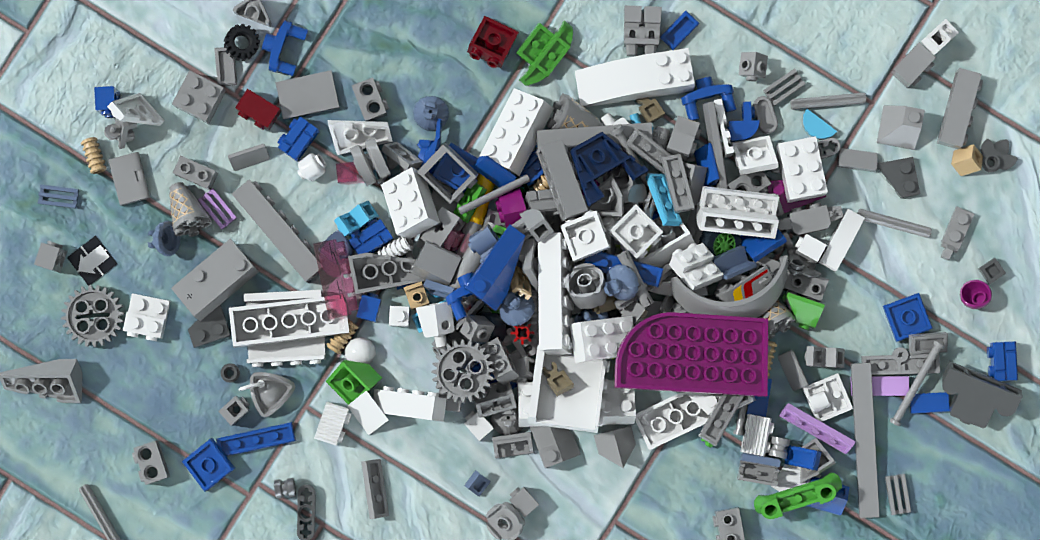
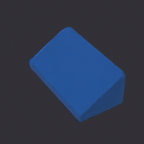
(705, 157)
(493, 171)

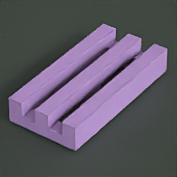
(207, 196)

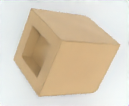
(967, 160)

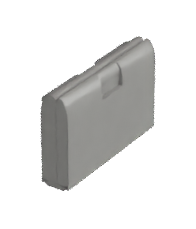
(129, 178)

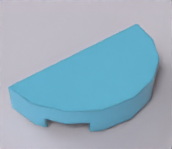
(816, 127)

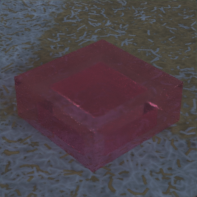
(346, 172)
(454, 240)

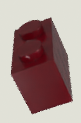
(257, 109)

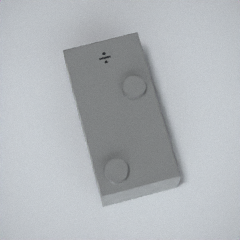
(215, 280)

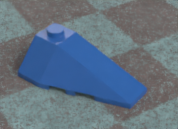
(495, 273)

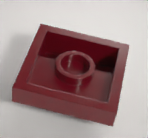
(492, 42)

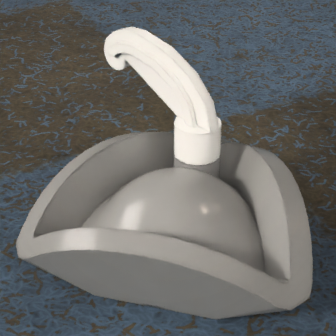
(269, 391)

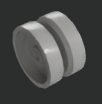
(368, 162)

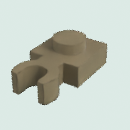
(650, 109)
(558, 381)

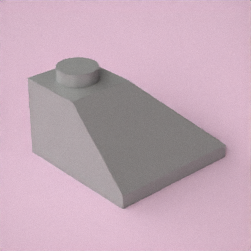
(900, 126)

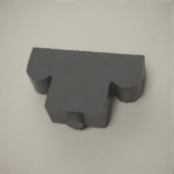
(978, 395)

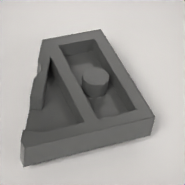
(901, 176)
(209, 329)

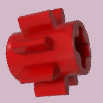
(522, 338)

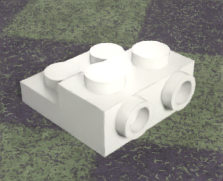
(754, 155)
(636, 232)
(585, 235)
(695, 266)
(146, 317)

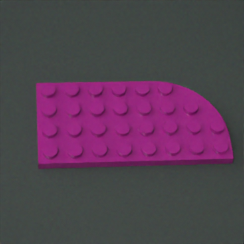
(695, 355)

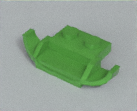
(544, 51)

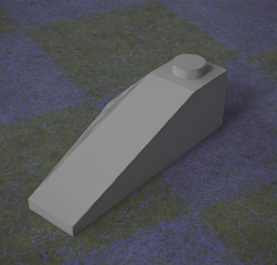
(379, 272)
(53, 379)
(554, 444)

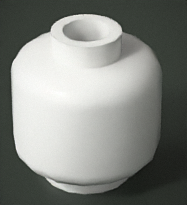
(311, 167)

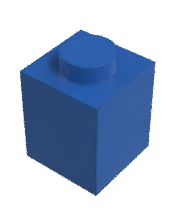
(369, 307)

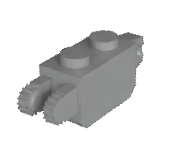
(810, 220)

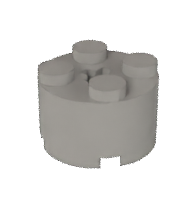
(586, 286)

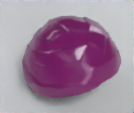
(975, 294)

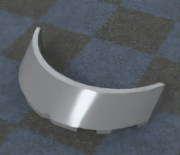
(748, 307)

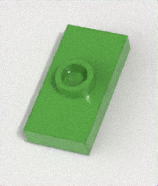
(470, 195)

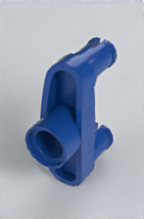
(275, 44)
(706, 90)
(454, 298)

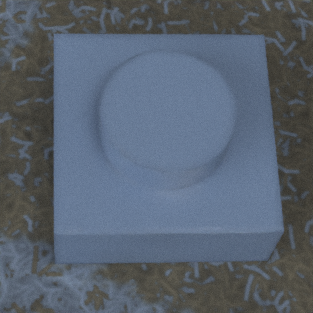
(477, 483)

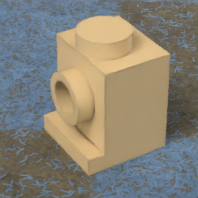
(417, 288)

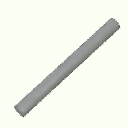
(494, 194)

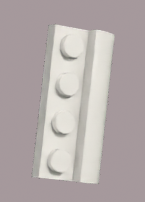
(738, 212)

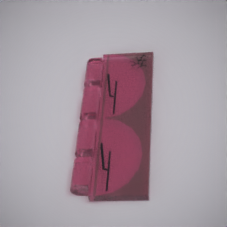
(332, 278)

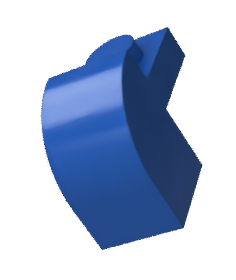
(747, 127)

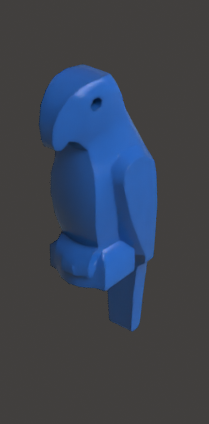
(429, 147)

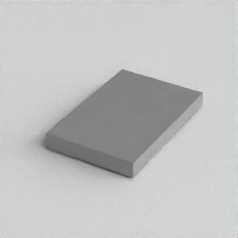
(307, 95)

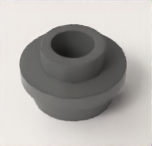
(224, 370)

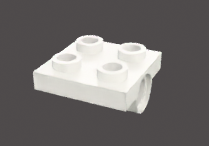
(827, 398)

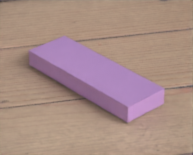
(888, 385)

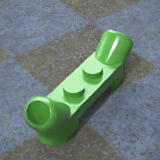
(820, 491)

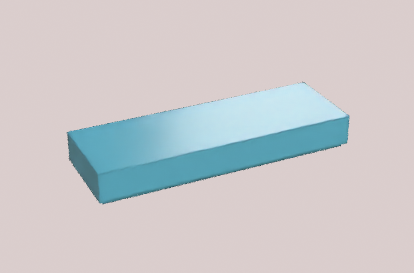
(661, 196)

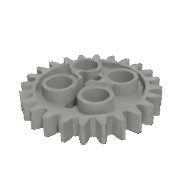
(93, 333)
(478, 379)

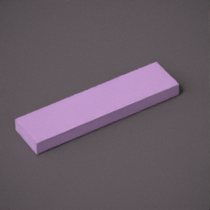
(817, 428)

